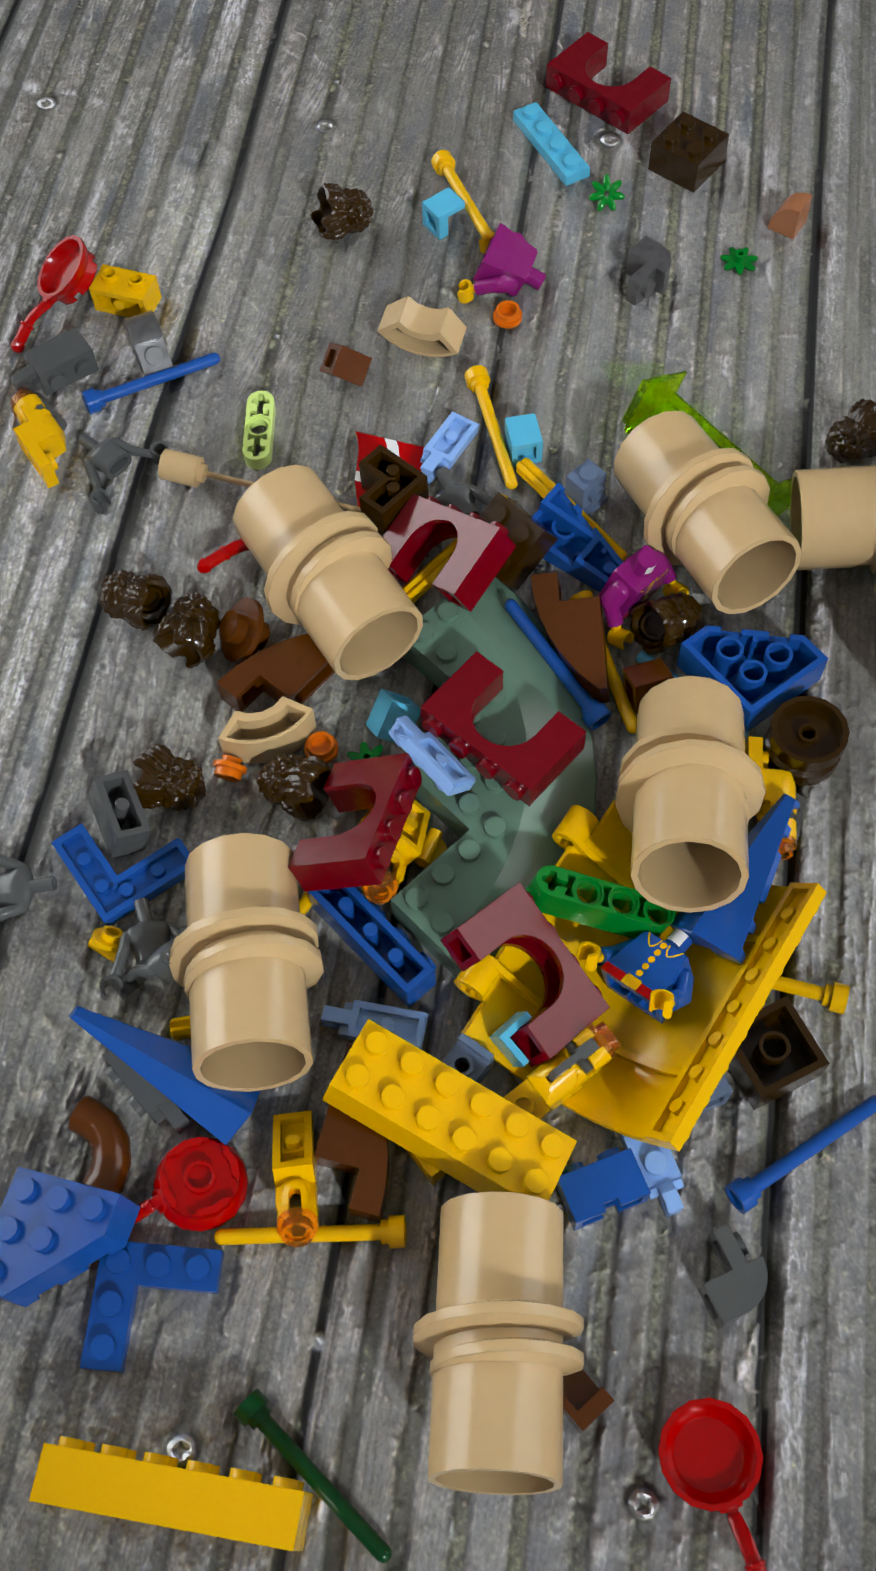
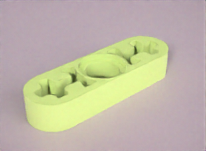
(265, 439)

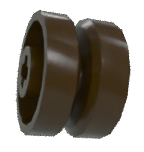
(806, 739)

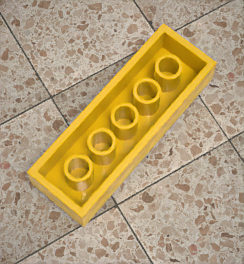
(447, 1117)
(171, 1496)

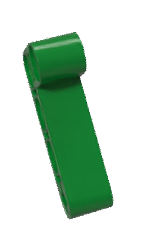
(557, 894)

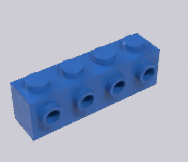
(376, 941)

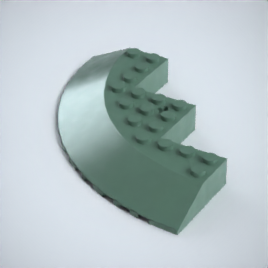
(498, 836)

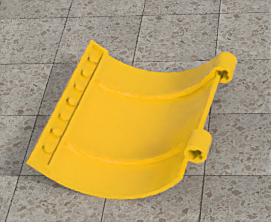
(665, 1069)

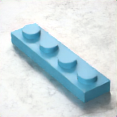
(551, 144)

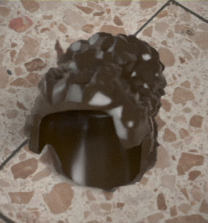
(341, 211)
(854, 435)
(135, 598)
(665, 622)
(189, 629)
(168, 780)
(295, 784)

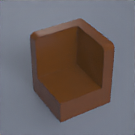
(345, 364)
(642, 677)
(583, 1400)

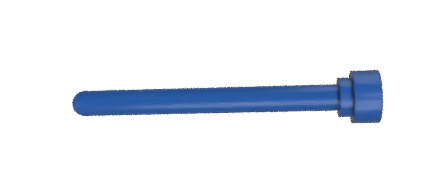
(97, 399)
(593, 712)
(746, 1191)

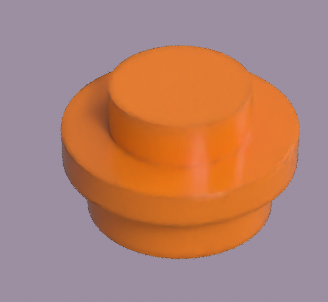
(507, 314)
(322, 745)
(229, 768)

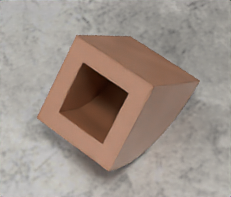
(791, 215)

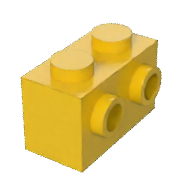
(124, 291)

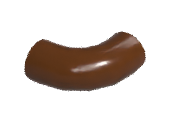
(108, 1143)

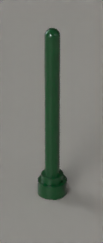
(256, 1413)

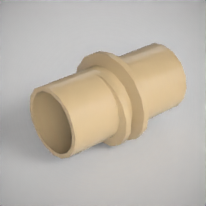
(707, 511)
(835, 517)
(327, 572)
(689, 795)
(246, 964)
(499, 1346)

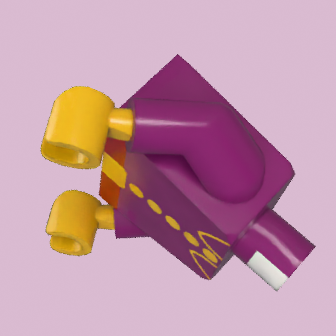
(504, 266)
(634, 583)

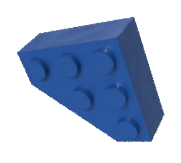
(754, 666)
(55, 1232)

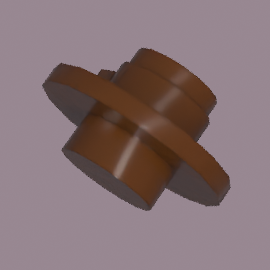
(243, 630)

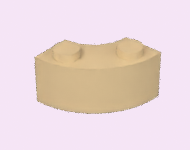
(422, 328)
(268, 733)

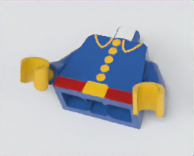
(645, 971)

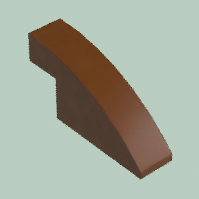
(574, 633)
(284, 669)
(358, 1151)

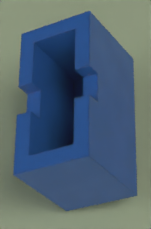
(600, 1185)

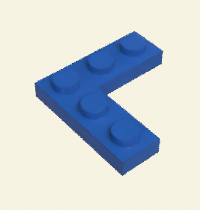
(113, 893)
(117, 1290)

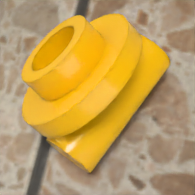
(432, 848)
(106, 941)

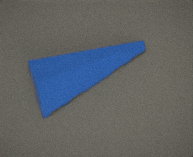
(579, 547)
(728, 926)
(169, 1069)

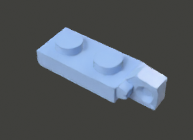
(447, 444)
(432, 757)
(402, 1022)
(659, 1173)

